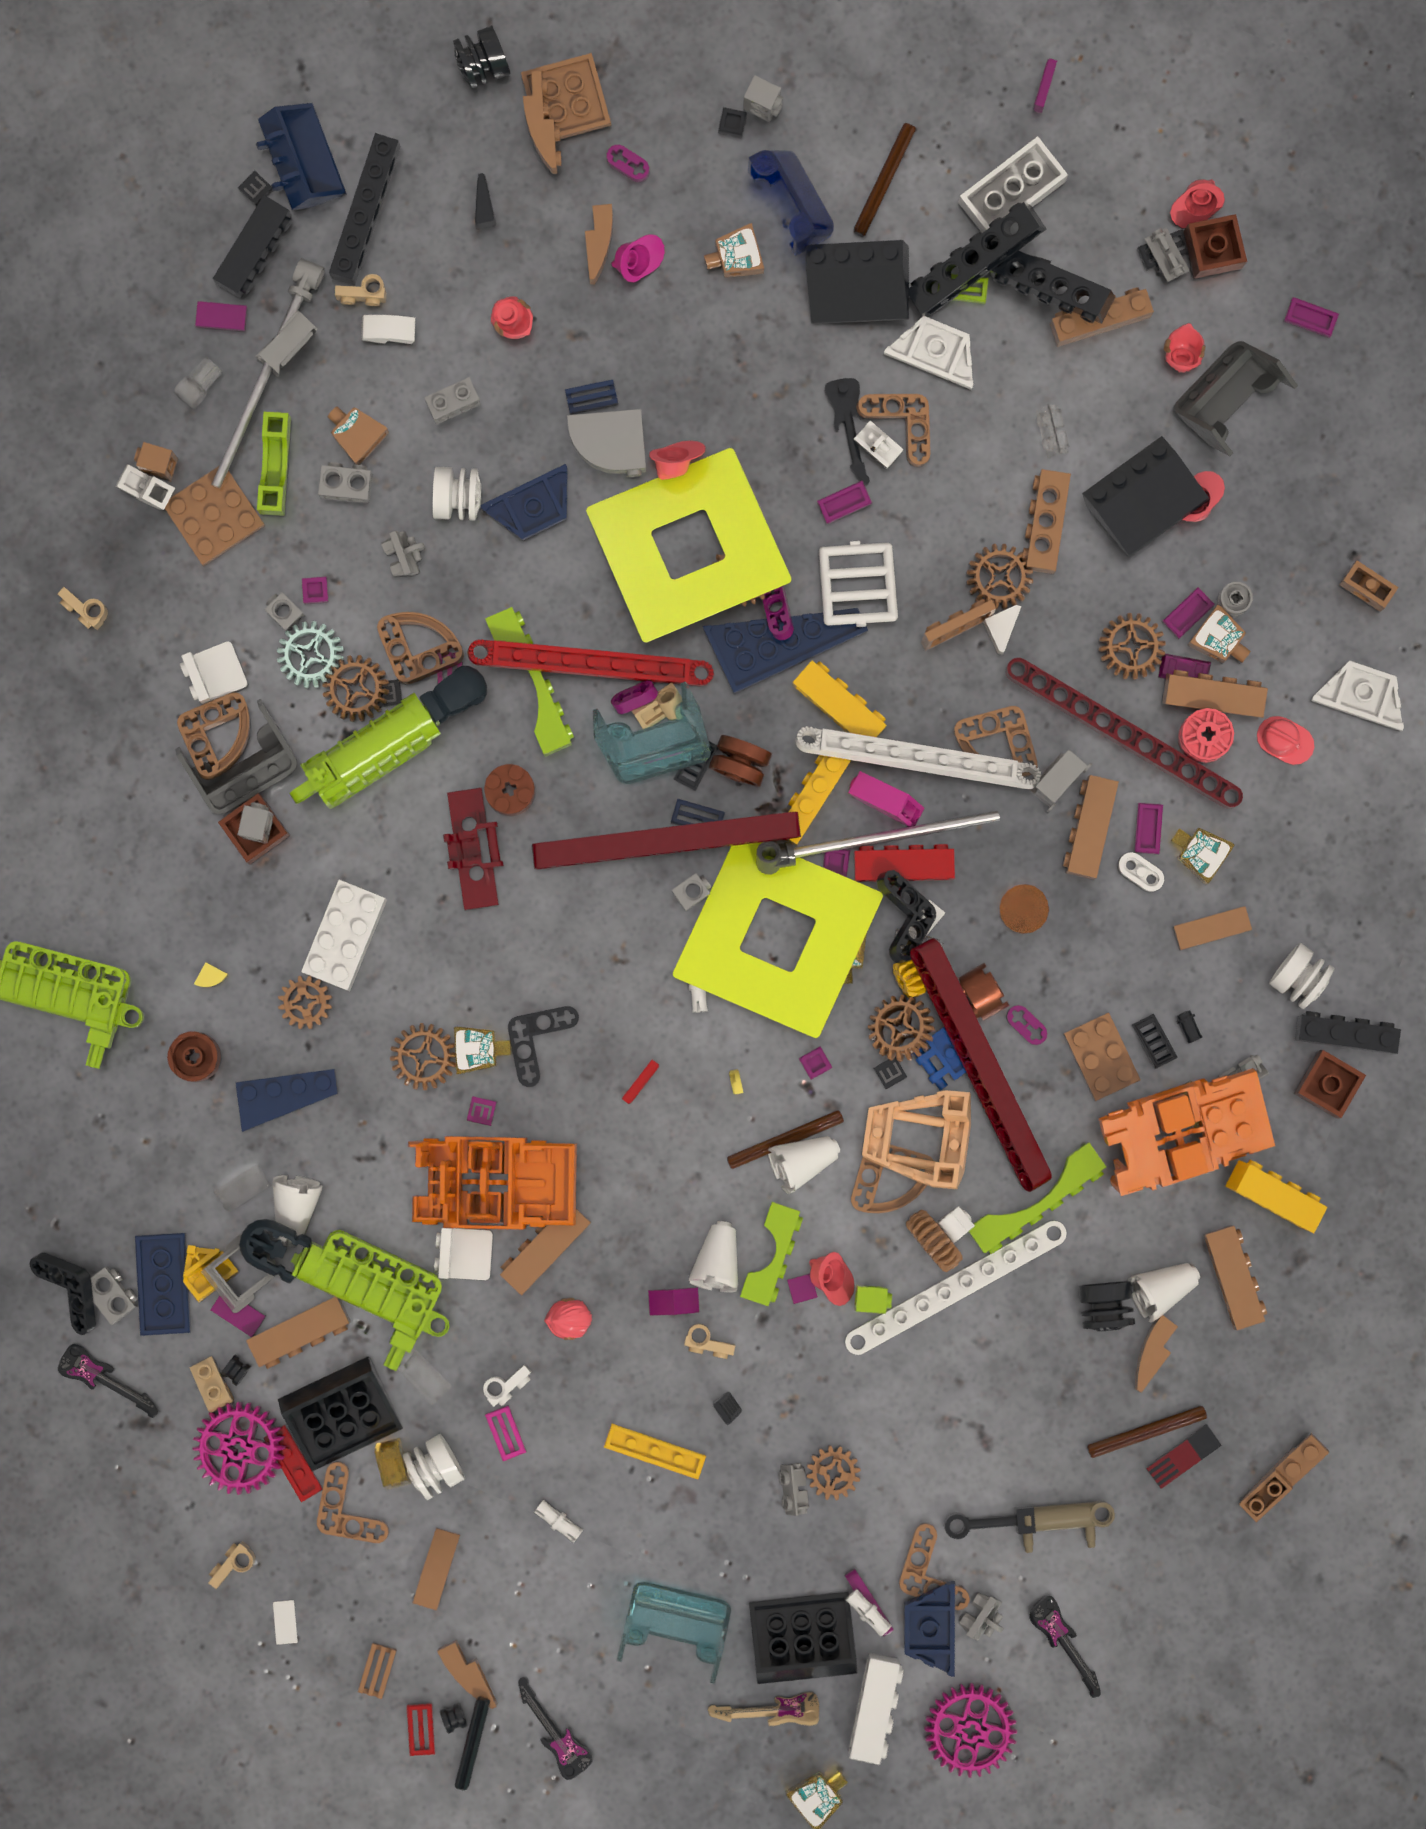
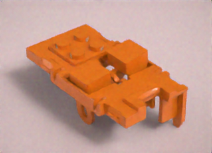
(1229, 1118)
(538, 1182)

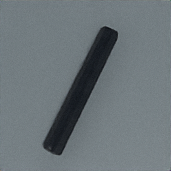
(472, 1743)

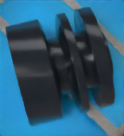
(481, 57)
(1107, 1305)

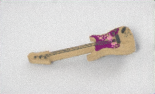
(799, 1709)

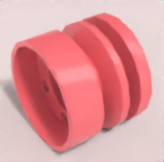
(1197, 747)

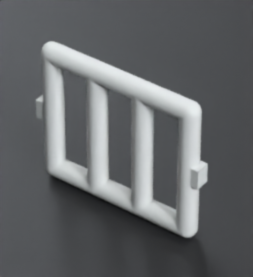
(827, 574)

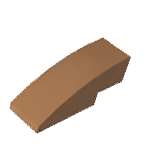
(599, 240)
(1152, 1351)
(436, 1569)
(466, 1673)

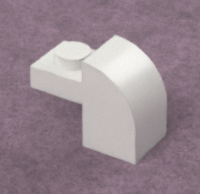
(145, 487)

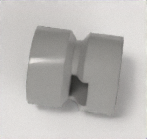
(1235, 598)

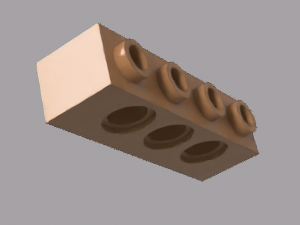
(1059, 485)

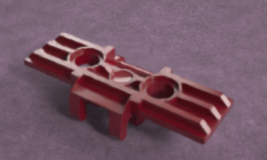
(466, 852)

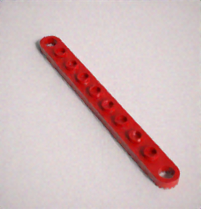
(590, 662)

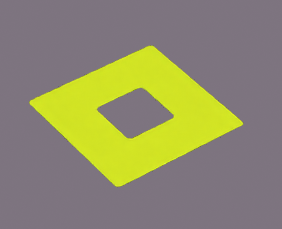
(667, 604)
(793, 998)

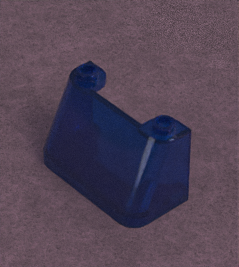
(813, 221)

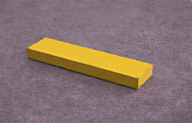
(654, 1451)

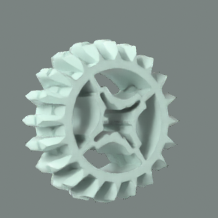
(314, 644)

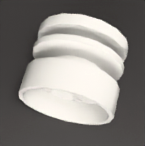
(456, 493)
(1302, 976)
(434, 1466)

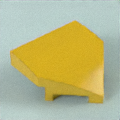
(196, 1261)

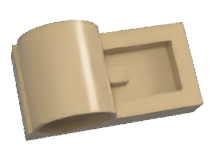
(350, 294)
(70, 602)
(659, 708)
(719, 1349)
(211, 1384)
(220, 1571)

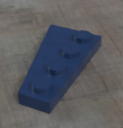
(277, 1096)

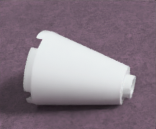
(802, 1160)
(294, 1203)
(717, 1260)
(1162, 1288)

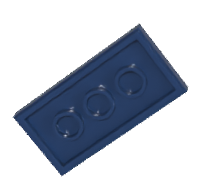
(161, 1290)

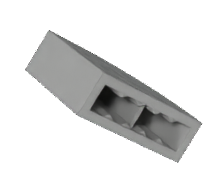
(610, 441)

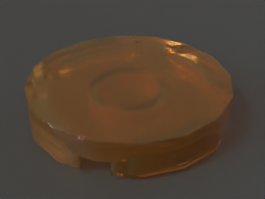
(1024, 909)

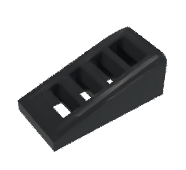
(484, 212)
(689, 783)
(1156, 1063)
(727, 1407)

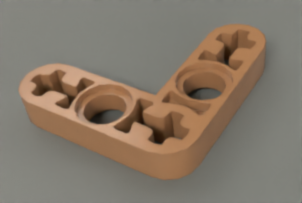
(911, 418)
(341, 1519)
(919, 1572)

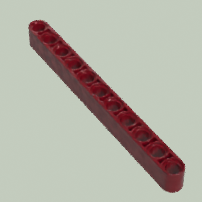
(1136, 733)
(666, 840)
(980, 1064)

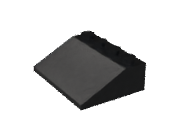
(858, 281)
(1145, 496)
(339, 1413)
(803, 1638)

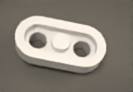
(1141, 871)

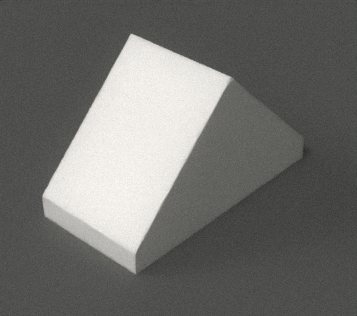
(1001, 626)

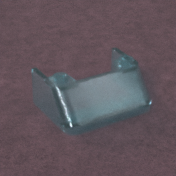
(655, 748)
(677, 1617)

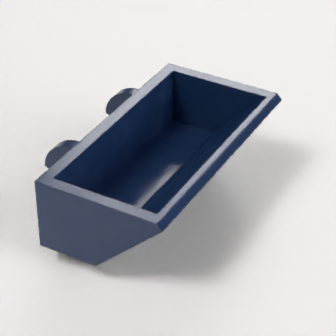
(300, 155)

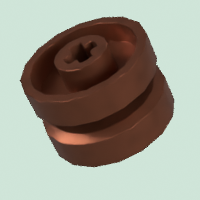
(739, 764)

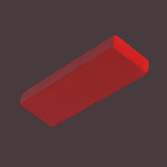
(296, 1467)

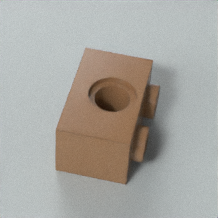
(156, 461)
(1368, 586)

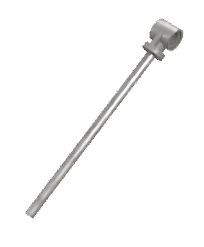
(307, 276)

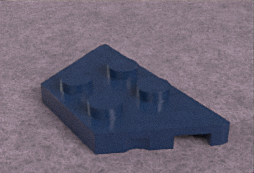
(532, 505)
(932, 1628)

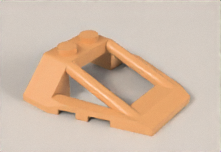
(955, 1139)

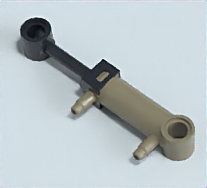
(1040, 1518)

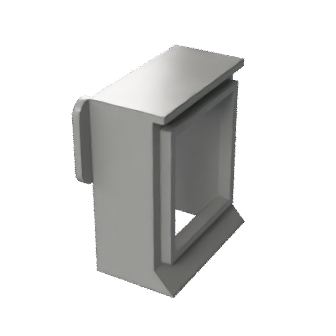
(287, 343)
(1058, 778)
(222, 1288)

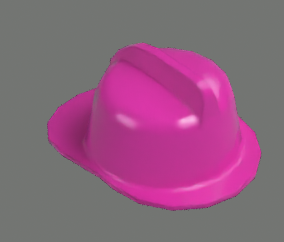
(639, 257)

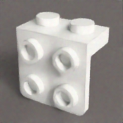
(213, 672)
(464, 1254)

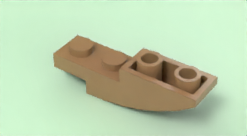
(542, 131)
(1283, 1477)

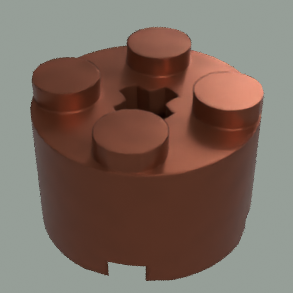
(496, 784)
(983, 992)
(187, 1069)

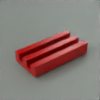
(640, 1082)
(420, 1707)

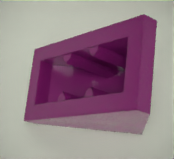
(673, 1301)

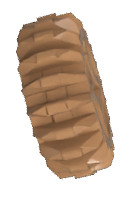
(992, 568)
(1153, 644)
(352, 698)
(904, 1018)
(402, 1050)
(934, 1240)

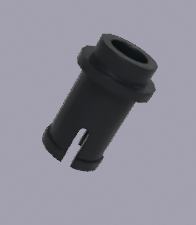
(1189, 1026)

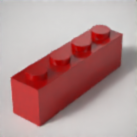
(911, 864)

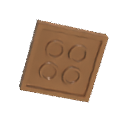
(572, 95)
(213, 517)
(957, 623)

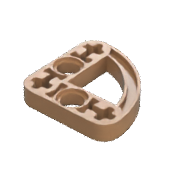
(416, 662)
(1010, 731)
(198, 733)
(891, 1205)

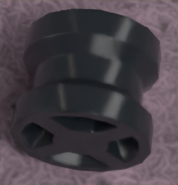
(235, 1370)
(453, 1718)

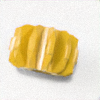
(908, 979)

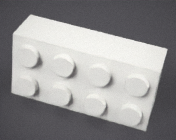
(1022, 178)
(344, 935)
(874, 1708)

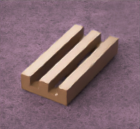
(371, 1692)

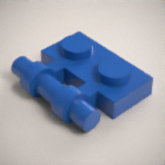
(946, 1053)

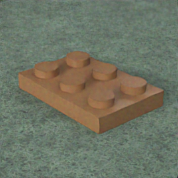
(1102, 1056)

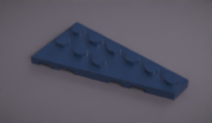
(752, 653)

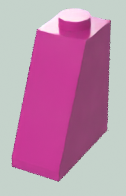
(886, 799)

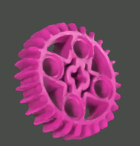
(251, 1450)
(958, 1727)

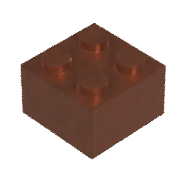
(1215, 246)
(251, 849)
(1330, 1084)

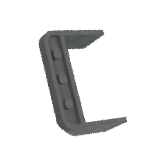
(1226, 388)
(248, 776)

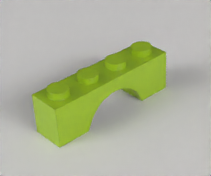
(274, 463)
(760, 1285)

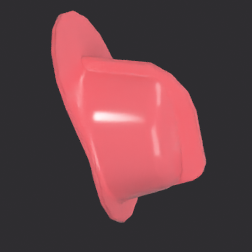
(1197, 203)
(675, 458)
(1214, 488)
(1285, 740)
(833, 1278)

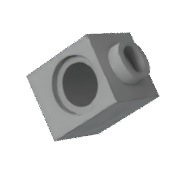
(293, 618)
(686, 901)

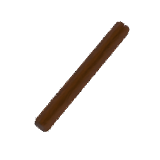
(884, 179)
(794, 1135)
(1147, 1431)

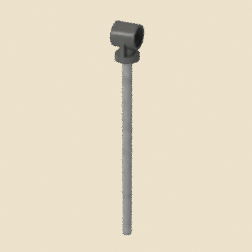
(785, 854)

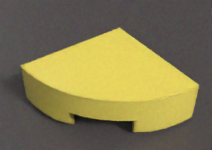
(210, 976)
(735, 1081)

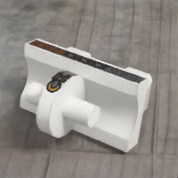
(878, 444)

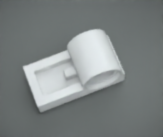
(955, 1224)
(519, 1379)

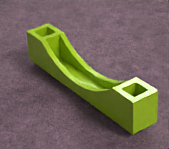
(549, 727)
(1078, 1168)

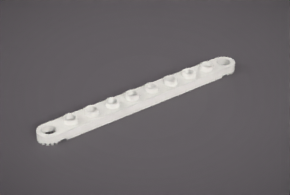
(918, 757)
(955, 1287)

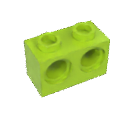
(872, 1299)

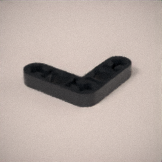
(912, 910)
(532, 1030)
(77, 1283)

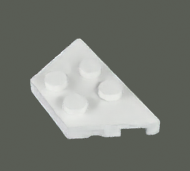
(935, 350)
(1363, 694)

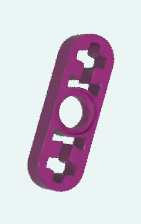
(783, 614)
(857, 1583)

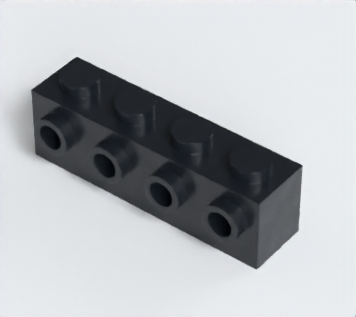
(252, 247)
(1348, 1034)

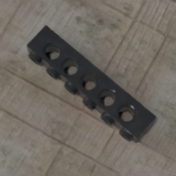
(364, 209)
(1028, 228)
(1093, 310)

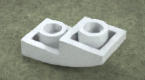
(388, 328)

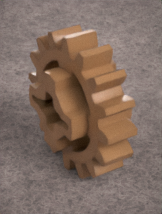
(307, 1014)
(844, 1475)

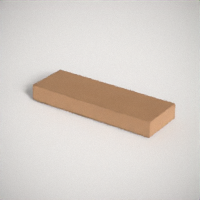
(1212, 928)

